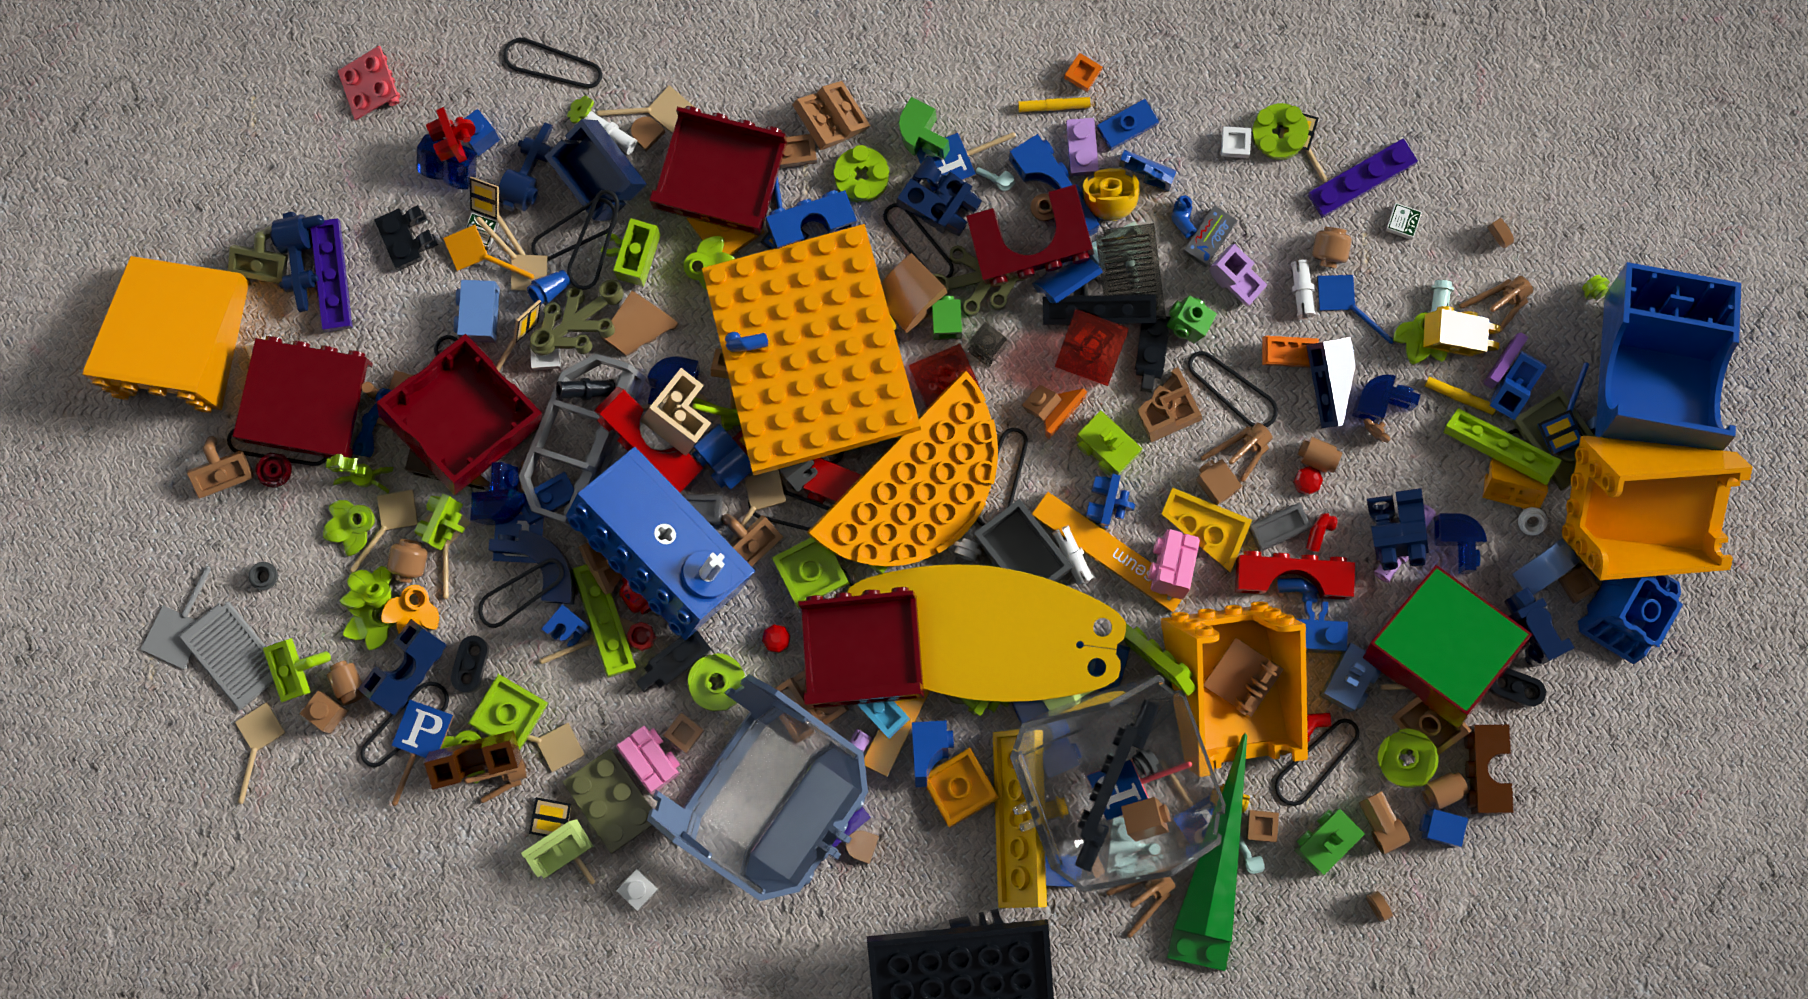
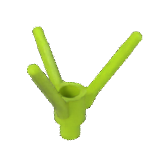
(729, 417)

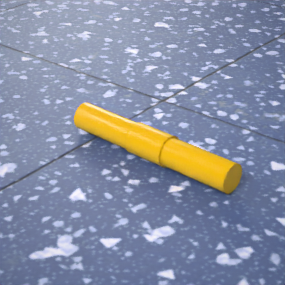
(1054, 104)
(1459, 395)

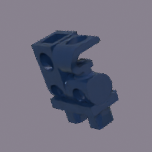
(941, 207)
(1403, 537)
(1531, 615)

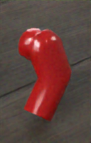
(1318, 530)
(1317, 721)

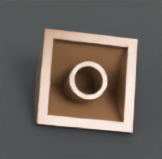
(1422, 718)

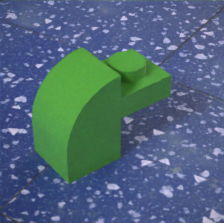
(915, 129)

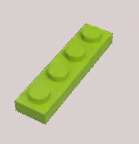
(1502, 446)
(604, 624)
(1161, 661)

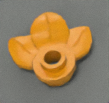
(400, 610)

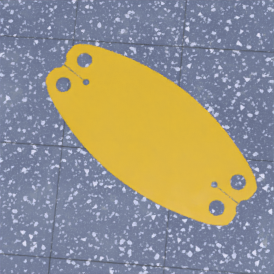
(1004, 632)

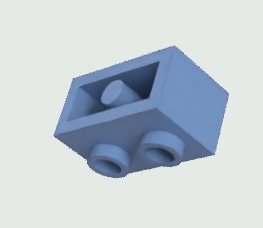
(477, 310)

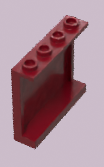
(720, 170)
(301, 397)
(862, 648)

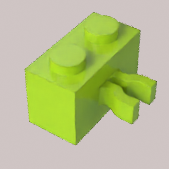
(635, 252)
(1108, 444)

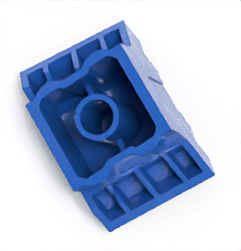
(1632, 614)

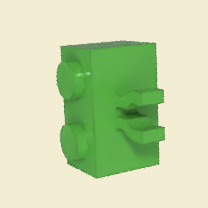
(1328, 841)

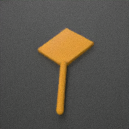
(467, 249)

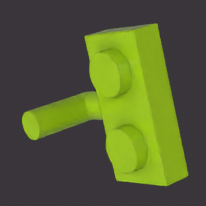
(288, 669)

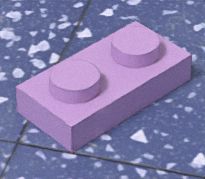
(1082, 146)

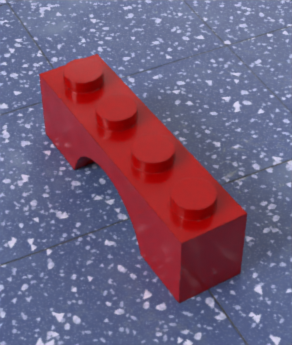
(623, 415)
(1332, 578)

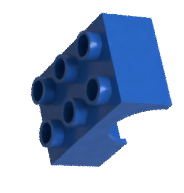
(1666, 357)

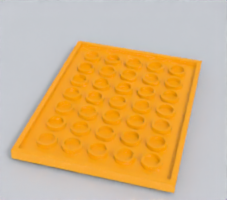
(830, 355)

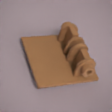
(1243, 677)

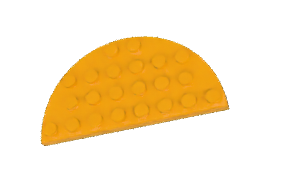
(921, 487)

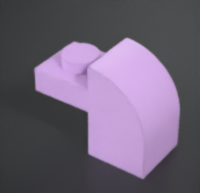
(1235, 273)

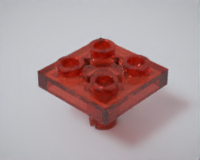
(950, 362)

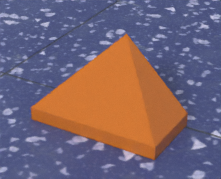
(1063, 410)

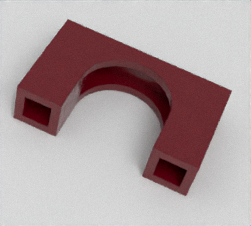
(1069, 242)

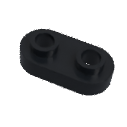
(469, 664)
(1515, 686)

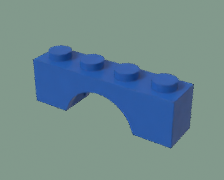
(1035, 162)

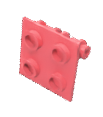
(368, 83)

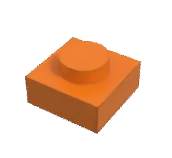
(1083, 72)

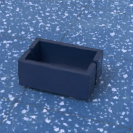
(595, 166)

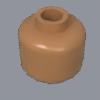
(1331, 246)
(407, 560)

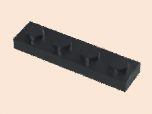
(1114, 308)

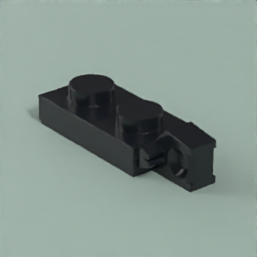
(1151, 352)
(673, 661)

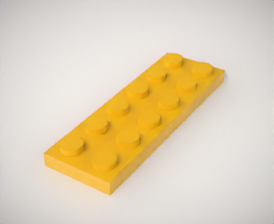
(1018, 852)

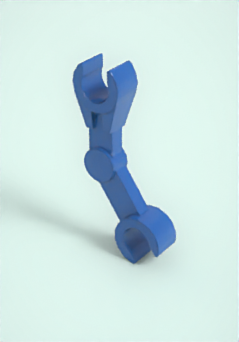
(364, 443)

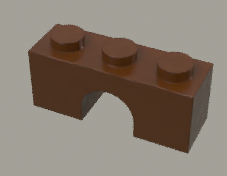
(455, 762)
(1486, 794)

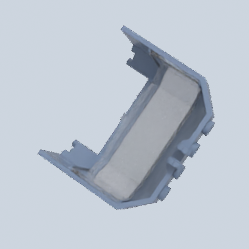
(769, 797)

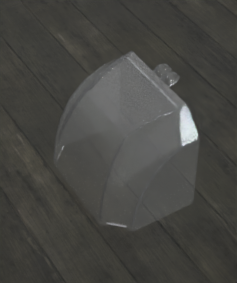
(1073, 741)

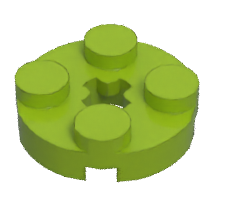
(1269, 143)
(877, 172)
(712, 667)
(1393, 766)

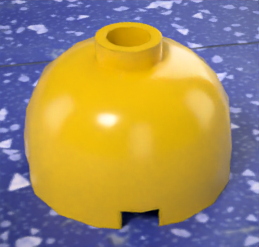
(1111, 194)

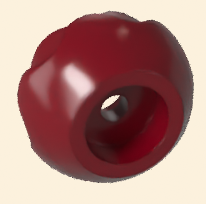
(267, 464)

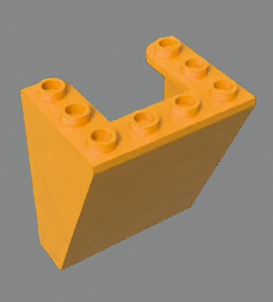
(170, 333)
(1650, 507)
(1281, 717)

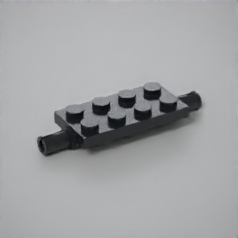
(1092, 830)

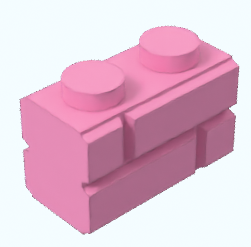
(1174, 563)
(648, 759)

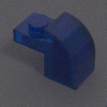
(665, 370)
(1380, 392)
(502, 501)
(1463, 532)

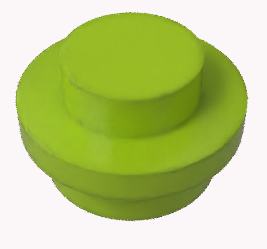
(1595, 287)

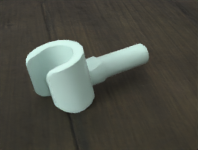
(1003, 182)
(1253, 864)

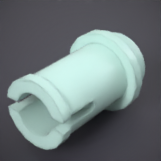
(1441, 293)

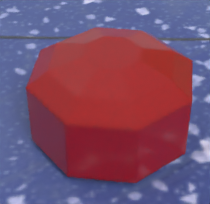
(1308, 481)
(641, 636)
(776, 638)

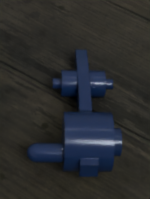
(518, 188)
(292, 236)

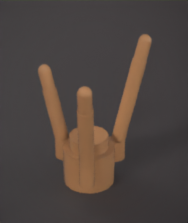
(1514, 292)
(1254, 439)
(513, 775)
(1155, 888)

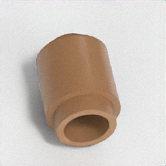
(1319, 455)
(345, 682)
(1445, 790)

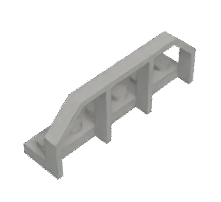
(604, 446)

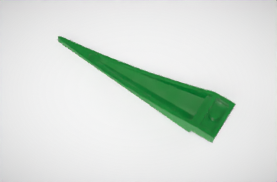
(1206, 915)

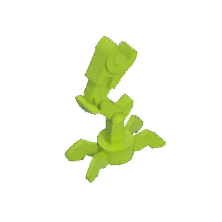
(360, 474)

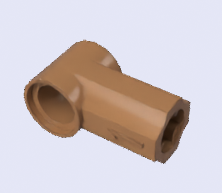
(1387, 830)

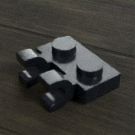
(399, 240)

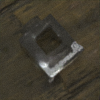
(987, 344)

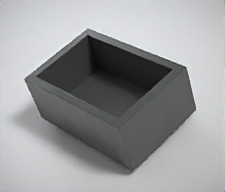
(1021, 544)

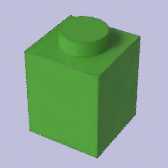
(947, 319)

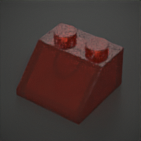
(1091, 347)

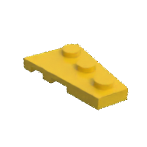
(1218, 529)

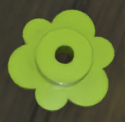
(580, 109)

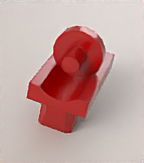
(454, 132)

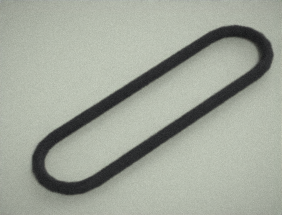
(924, 232)

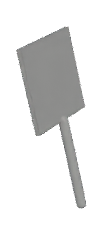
(169, 624)

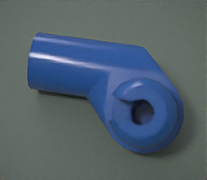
(1181, 216)
(737, 344)
(1299, 585)

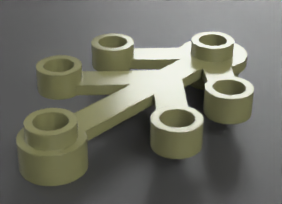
(974, 278)
(549, 338)

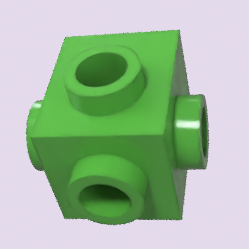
(1190, 319)

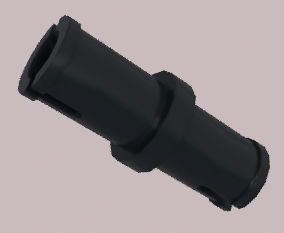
(584, 388)

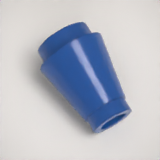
(548, 287)

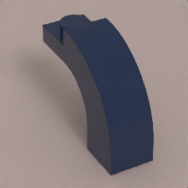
(540, 549)

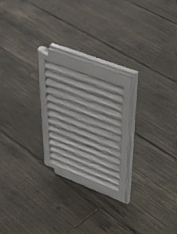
(230, 653)

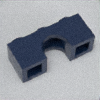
(393, 687)

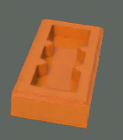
(1286, 351)

